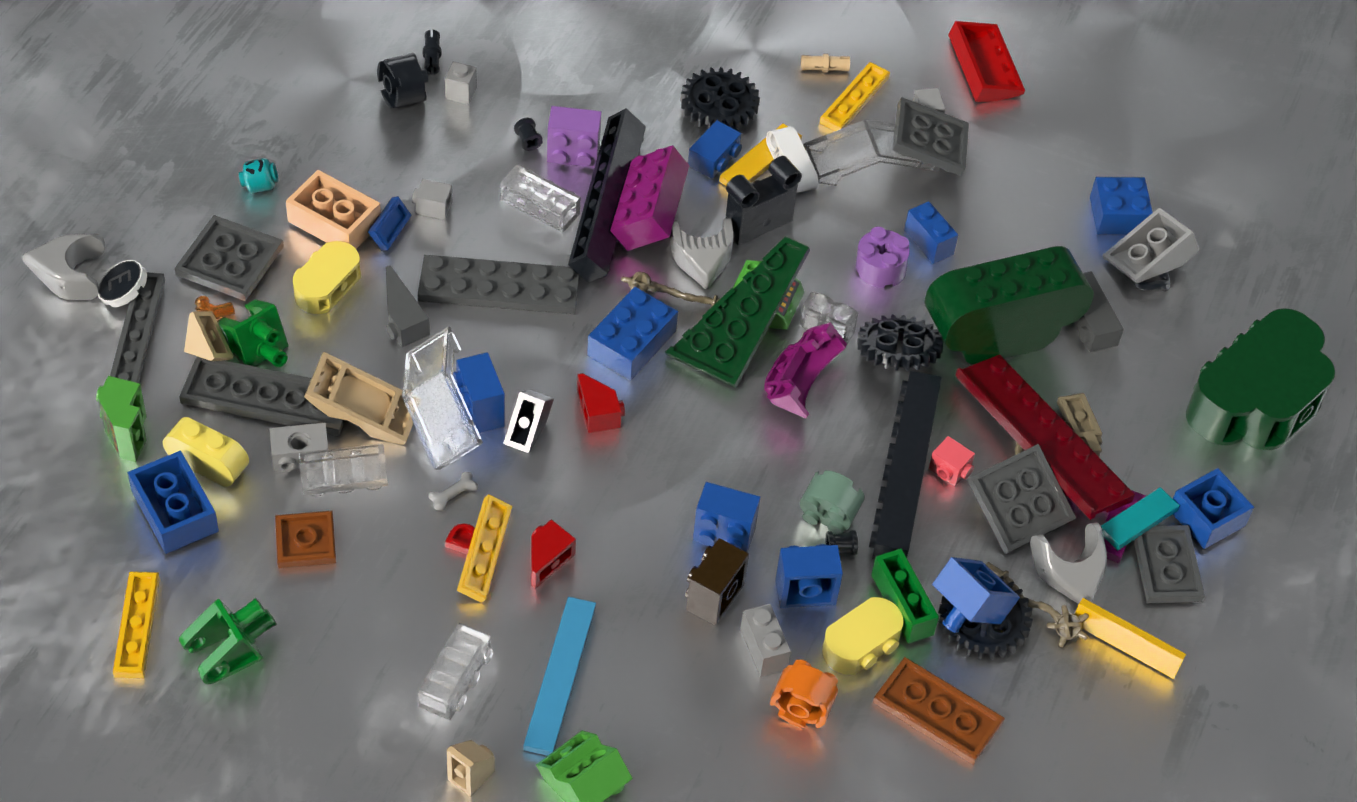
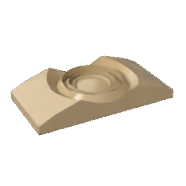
(359, 398)

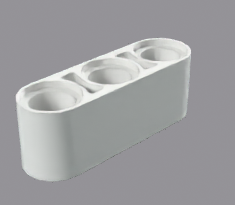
(788, 143)

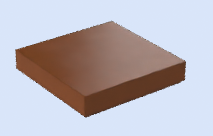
(305, 539)

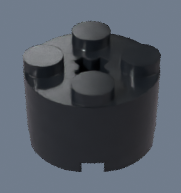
(402, 80)

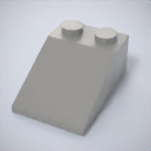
(1153, 247)

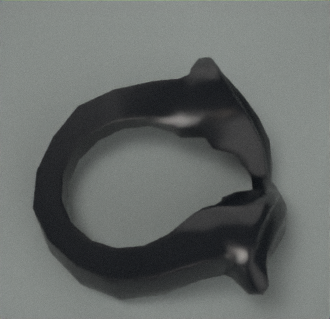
(1163, 284)

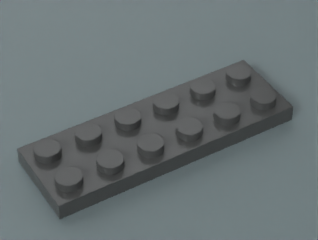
(498, 284)
(253, 394)

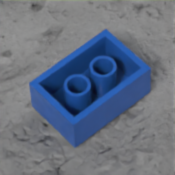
(632, 333)
(173, 502)

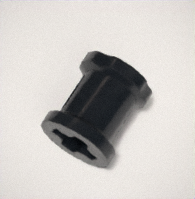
(526, 130)
(846, 541)

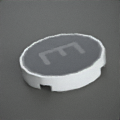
(121, 283)

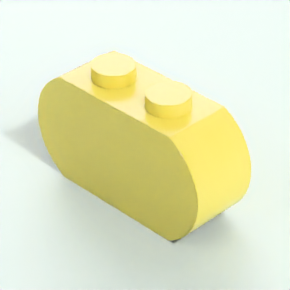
(326, 277)
(207, 451)
(862, 636)

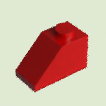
(599, 404)
(549, 551)

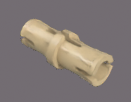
(825, 63)

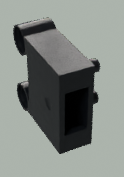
(764, 203)

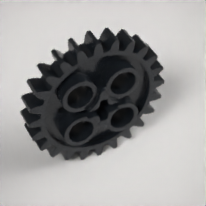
(719, 98)
(919, 346)
(1014, 628)

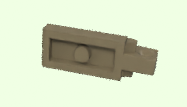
(1081, 419)

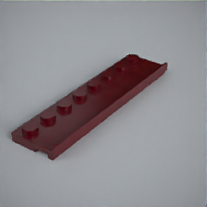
(1034, 422)

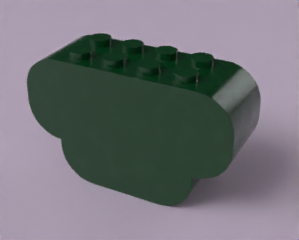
(1009, 303)
(1263, 383)

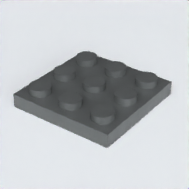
(931, 136)
(229, 257)
(1021, 498)

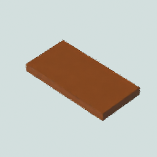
(938, 710)

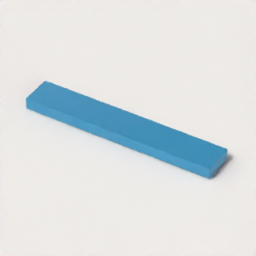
(559, 676)

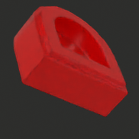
(460, 538)

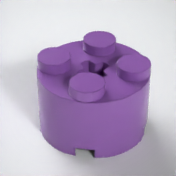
(882, 257)

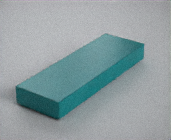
(1139, 518)

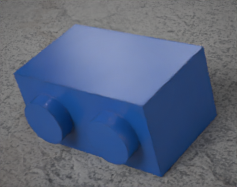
(714, 149)
(931, 232)

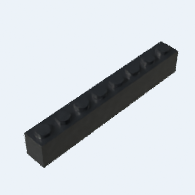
(594, 240)
(907, 466)

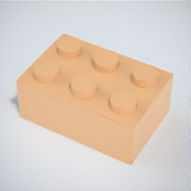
(332, 210)

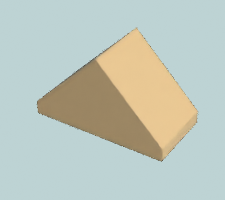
(206, 338)

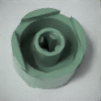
(831, 501)

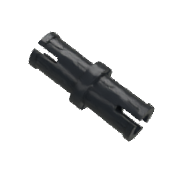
(432, 51)

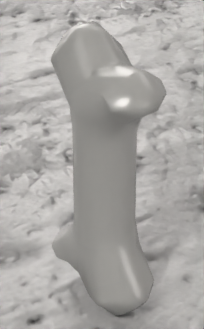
(464, 484)

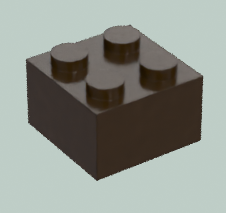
(716, 581)

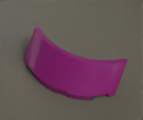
(799, 367)

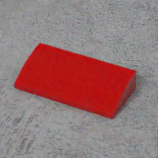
(985, 61)

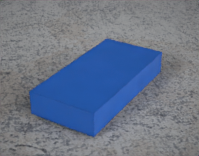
(389, 223)

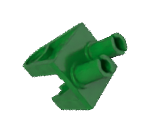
(258, 337)
(238, 649)

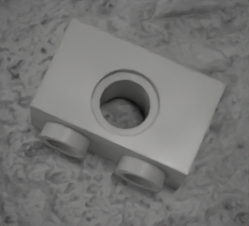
(292, 440)

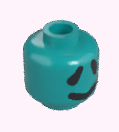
(259, 175)

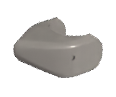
(702, 257)
(56, 260)
(1072, 579)

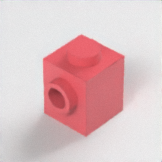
(952, 461)

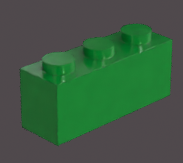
(901, 586)

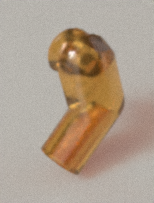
(219, 311)

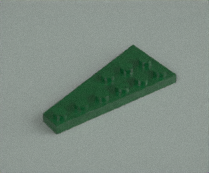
(737, 323)

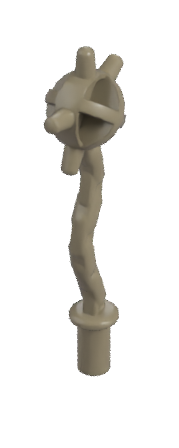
(643, 282)
(1067, 625)

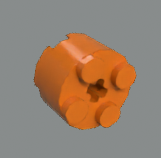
(804, 694)

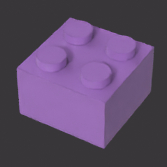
(573, 136)

